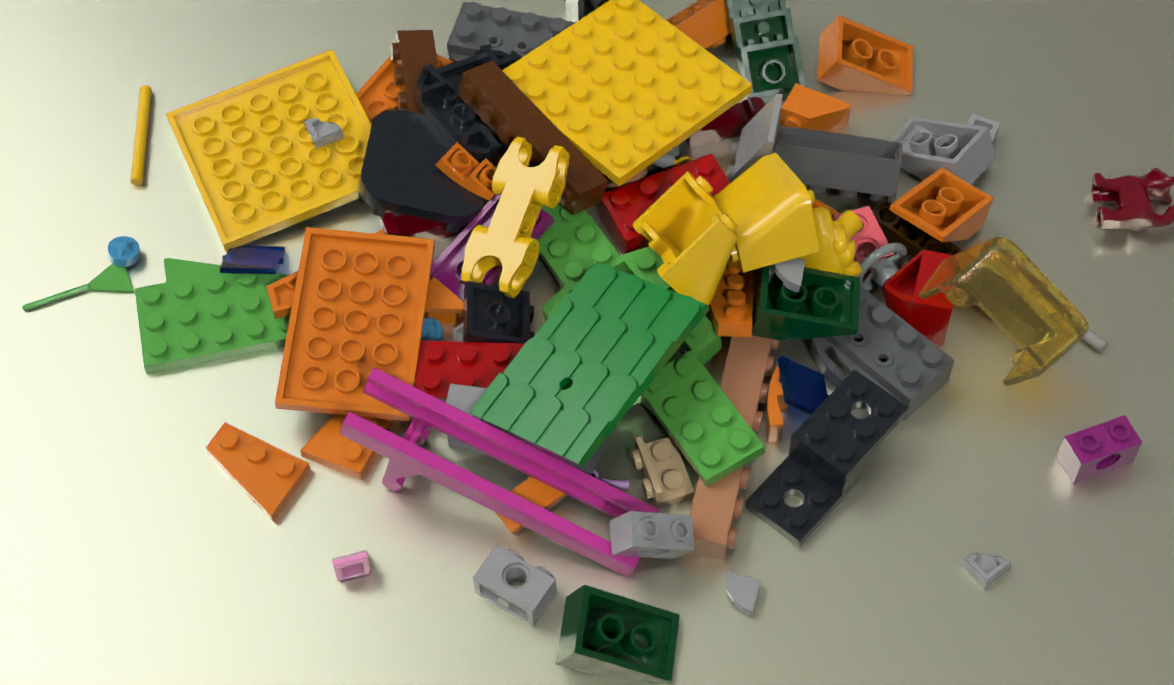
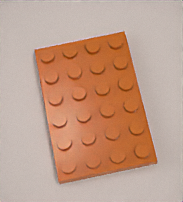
(352, 311)

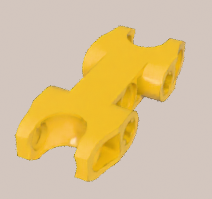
(509, 233)

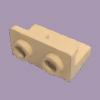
(663, 472)

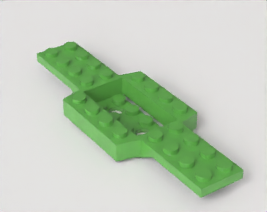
(683, 392)

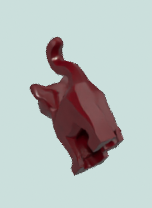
(1132, 200)

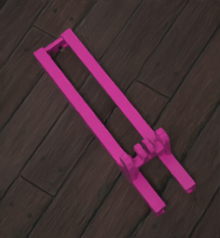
(410, 460)

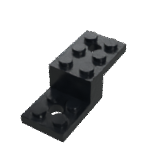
(826, 457)

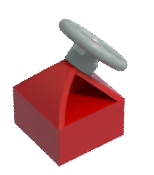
(904, 283)

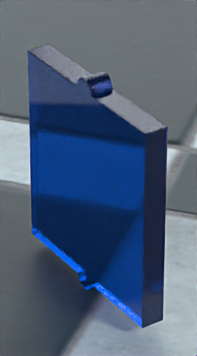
(253, 260)
(801, 386)

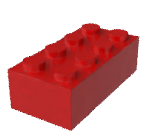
(627, 203)
(461, 364)

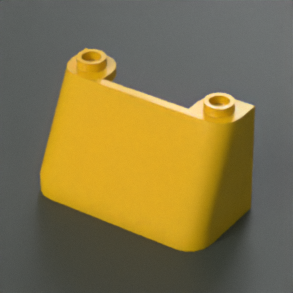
(770, 214)
(689, 237)

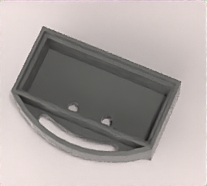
(509, 29)
(841, 162)
(913, 364)

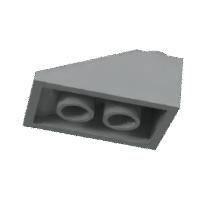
(756, 138)
(937, 144)

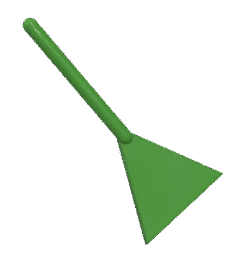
(110, 280)

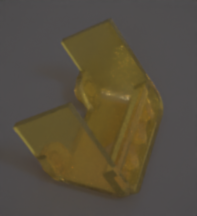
(1016, 299)

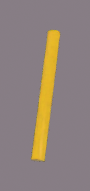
(141, 135)

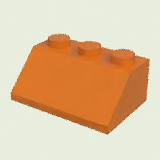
(703, 22)

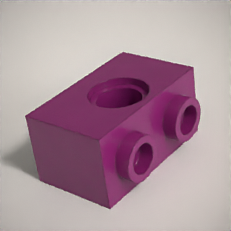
(1099, 449)

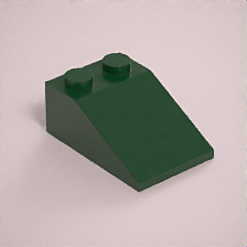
(821, 308)
(617, 636)

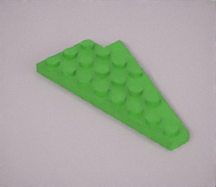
(206, 316)

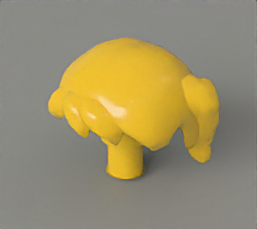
(834, 242)

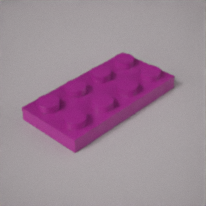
(450, 263)

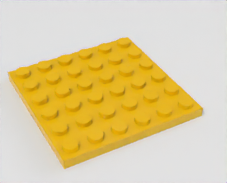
(626, 86)
(257, 156)

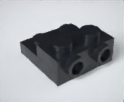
(495, 317)

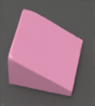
(351, 565)

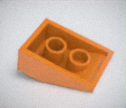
(864, 59)
(944, 207)

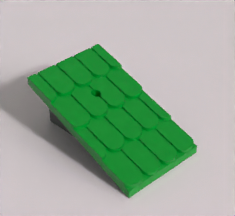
(589, 364)

